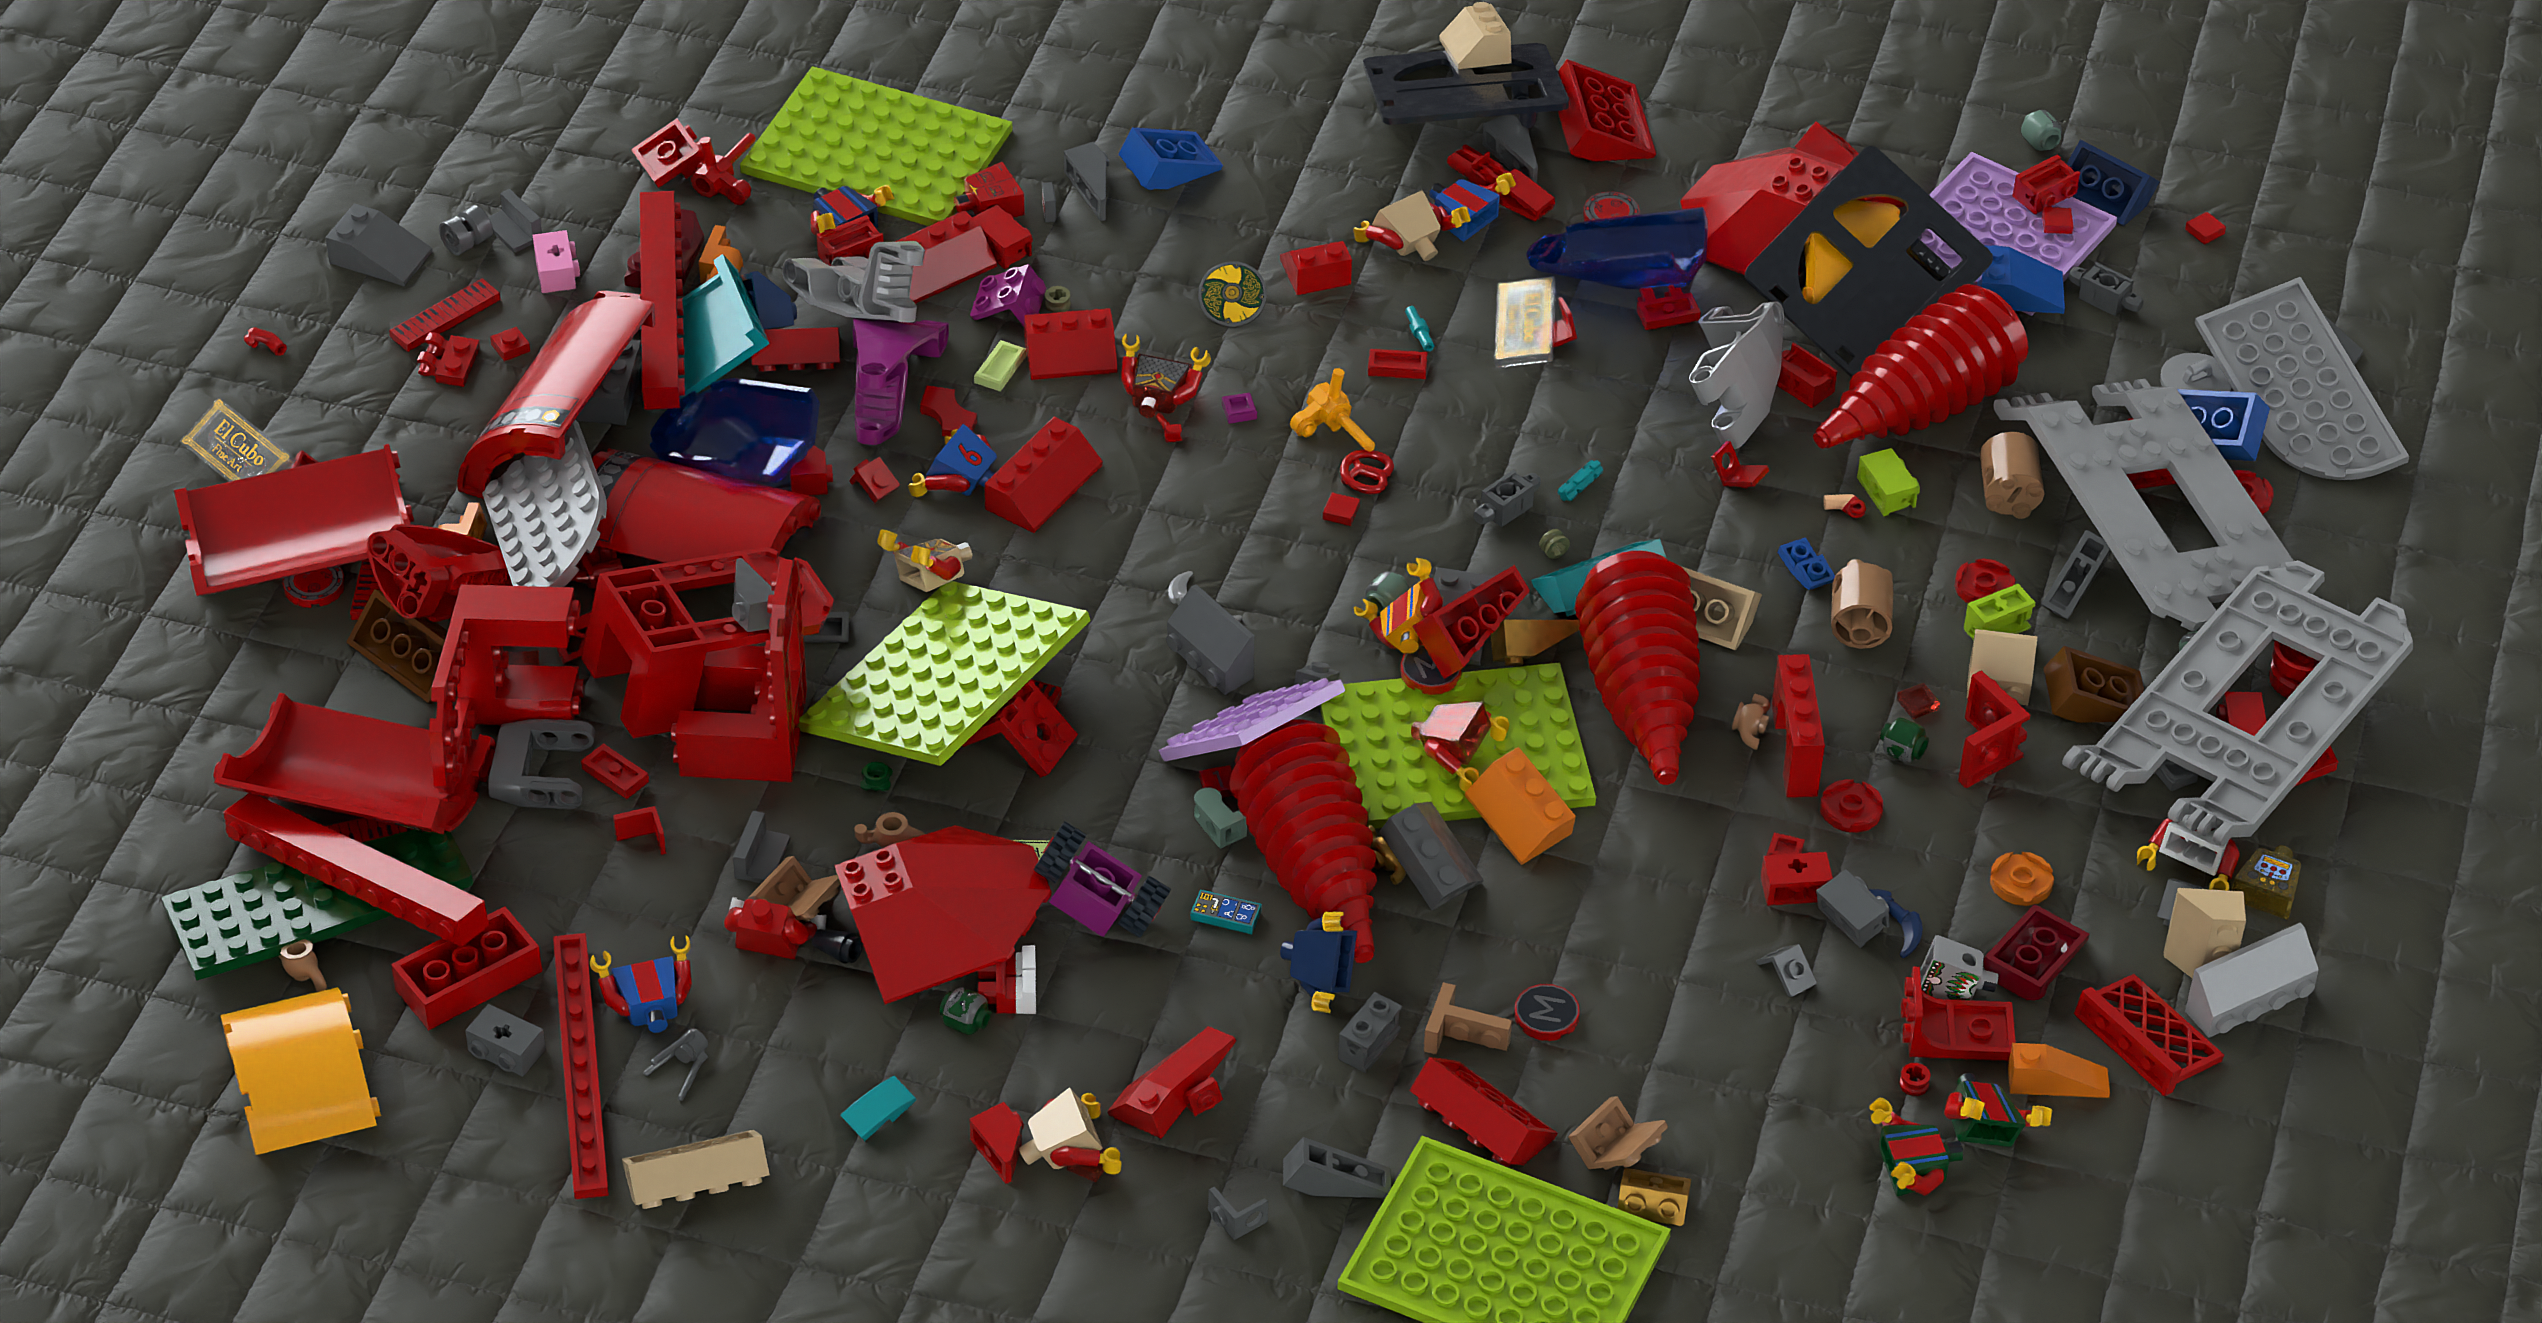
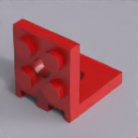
(1019, 724)
(1998, 727)

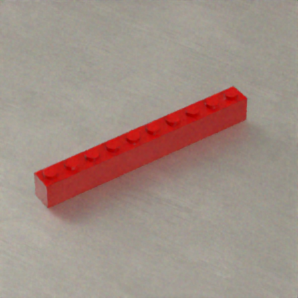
(660, 285)
(356, 869)

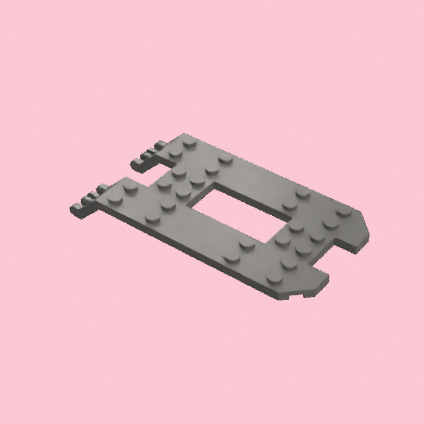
(2159, 437)
(2250, 770)

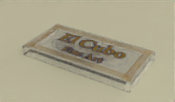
(1525, 322)
(234, 445)

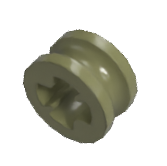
(1057, 299)
(1554, 544)

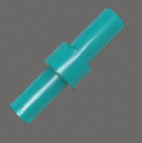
(1419, 328)

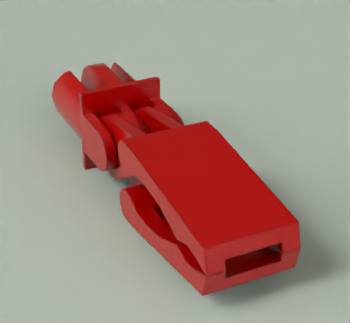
(1524, 198)

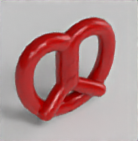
(1366, 470)

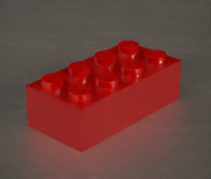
(452, 978)

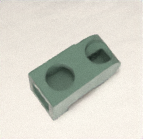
(1217, 819)

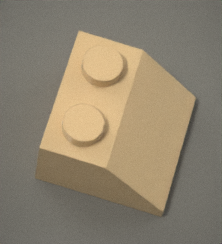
(2006, 659)

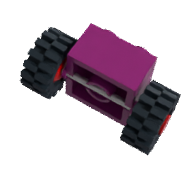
(1098, 885)

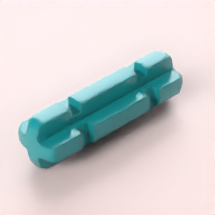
(1580, 480)

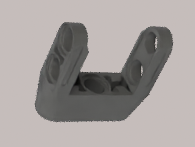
(513, 757)

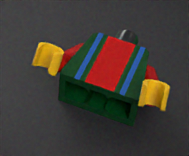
(1987, 1115)
(1912, 1151)

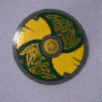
(1232, 294)

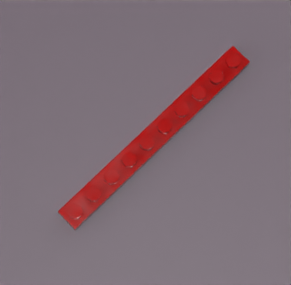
(580, 1067)

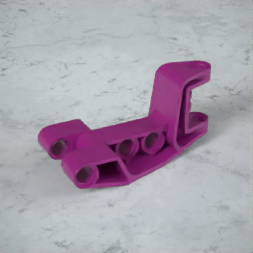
(883, 370)

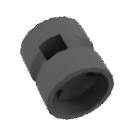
(465, 230)

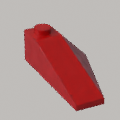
(1159, 1094)

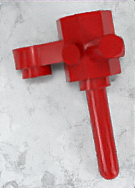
(716, 172)

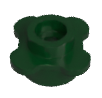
(876, 777)

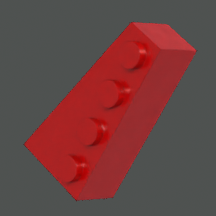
(1464, 624)

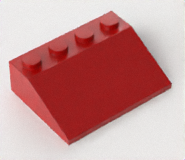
(1603, 116)

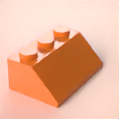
(1521, 806)

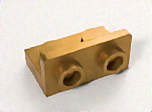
(1654, 1196)

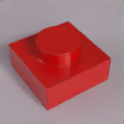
(510, 343)

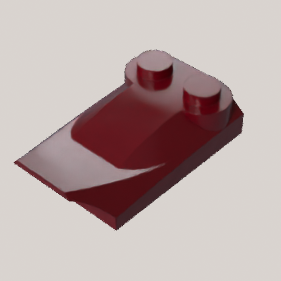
(691, 243)
(2034, 952)

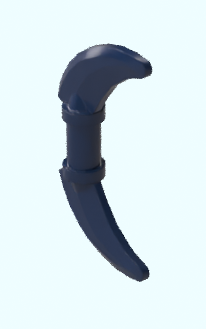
(1910, 922)

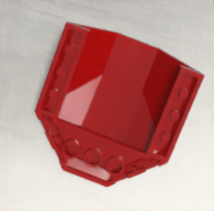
(1755, 201)
(941, 906)

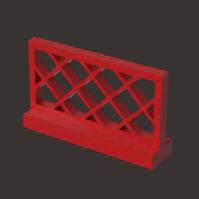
(2135, 1043)

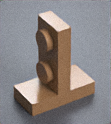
(1464, 1024)

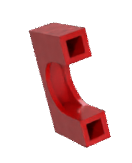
(1798, 712)

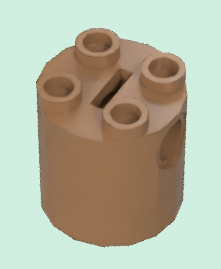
(2012, 474)
(1862, 605)

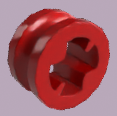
(1911, 1087)

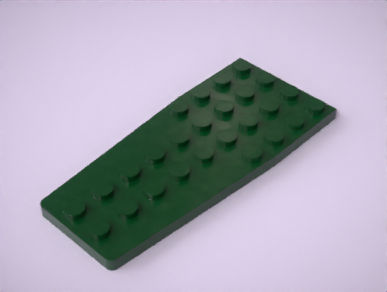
(275, 905)

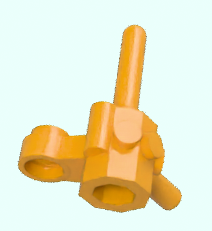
(1331, 406)

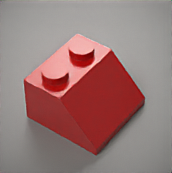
(1318, 267)

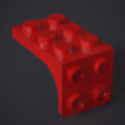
(1955, 1026)

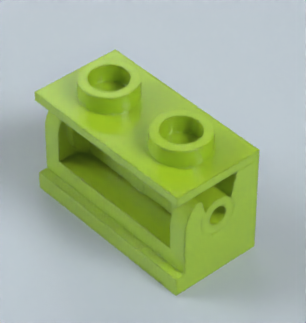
(1887, 481)
(2000, 612)

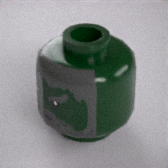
(1904, 740)
(965, 1011)

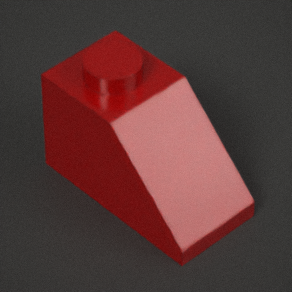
(811, 474)
(998, 1138)

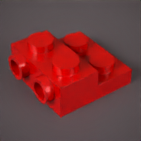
(669, 153)

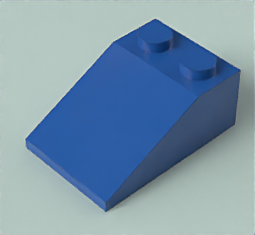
(1167, 157)
(2024, 281)
(2230, 419)

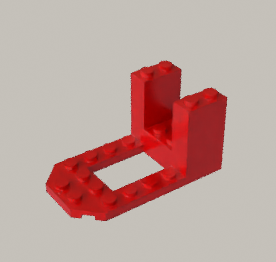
(647, 631)
(753, 679)
(489, 687)

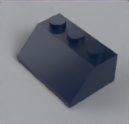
(2110, 183)

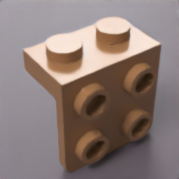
(794, 888)
(1612, 1137)

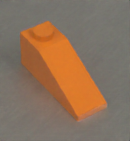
(2050, 1071)

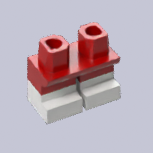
(1014, 984)

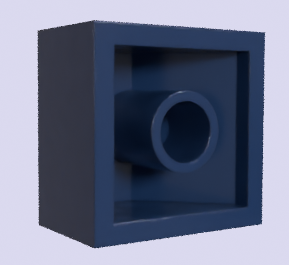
(769, 301)

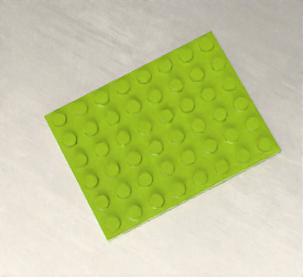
(874, 136)
(943, 672)
(1396, 772)
(1498, 1247)

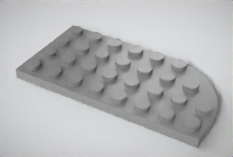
(2317, 400)
(547, 513)

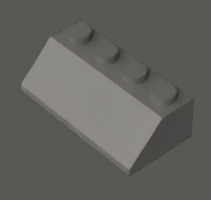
(2252, 981)

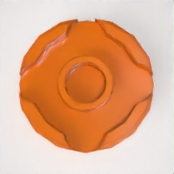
(2022, 878)

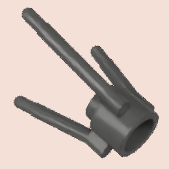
(688, 1048)

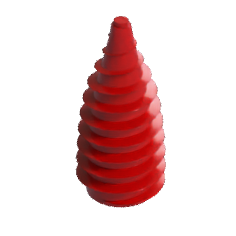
(1931, 368)
(1643, 651)
(1310, 822)

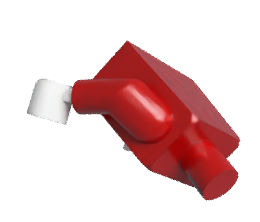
(769, 927)

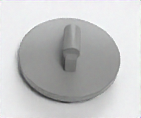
(2194, 372)

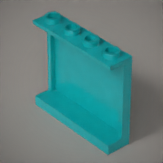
(718, 327)

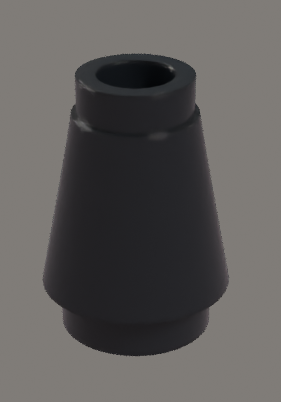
(838, 944)

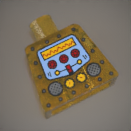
(2269, 881)

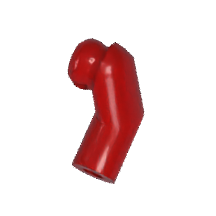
(269, 338)

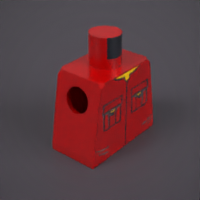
(991, 188)

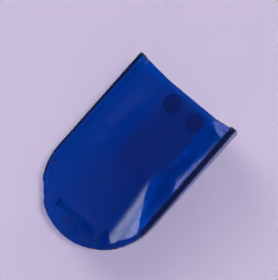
(1627, 250)
(739, 429)

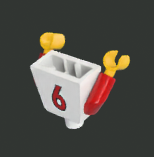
(2193, 849)

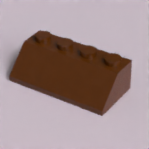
(399, 645)

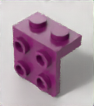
(1014, 290)

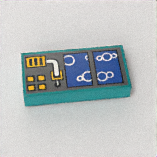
(1226, 911)

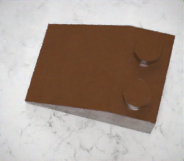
(2090, 687)

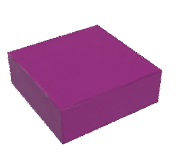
(1239, 408)

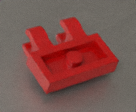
(1666, 311)
(456, 360)

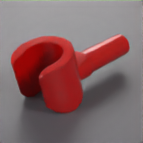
(1171, 432)

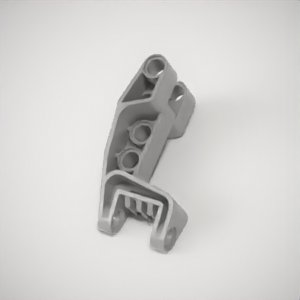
(860, 285)
(1740, 368)

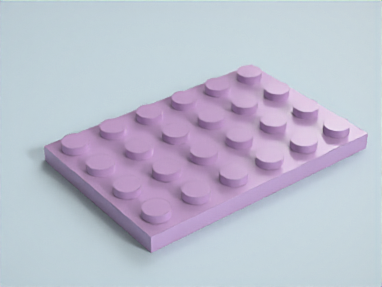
(1251, 719)

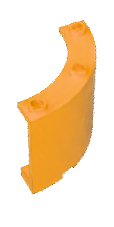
(1825, 264)
(300, 1070)

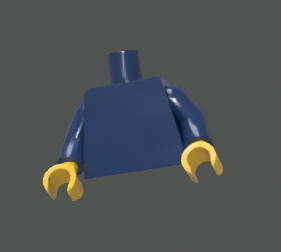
(1322, 959)

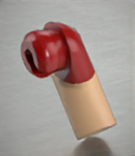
(1847, 503)

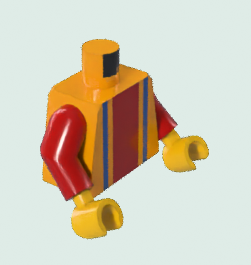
(1396, 620)

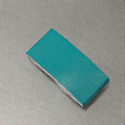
(877, 1106)

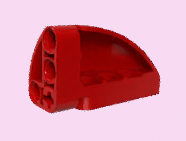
(426, 565)

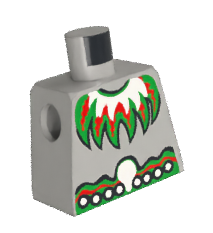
(1954, 971)

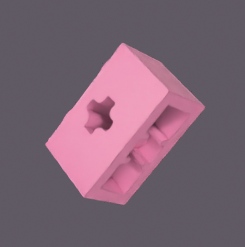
(555, 261)

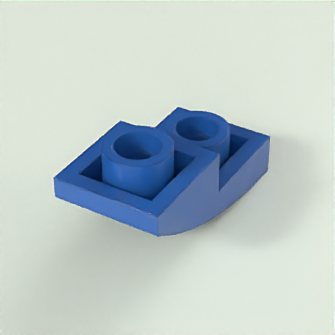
(1805, 565)

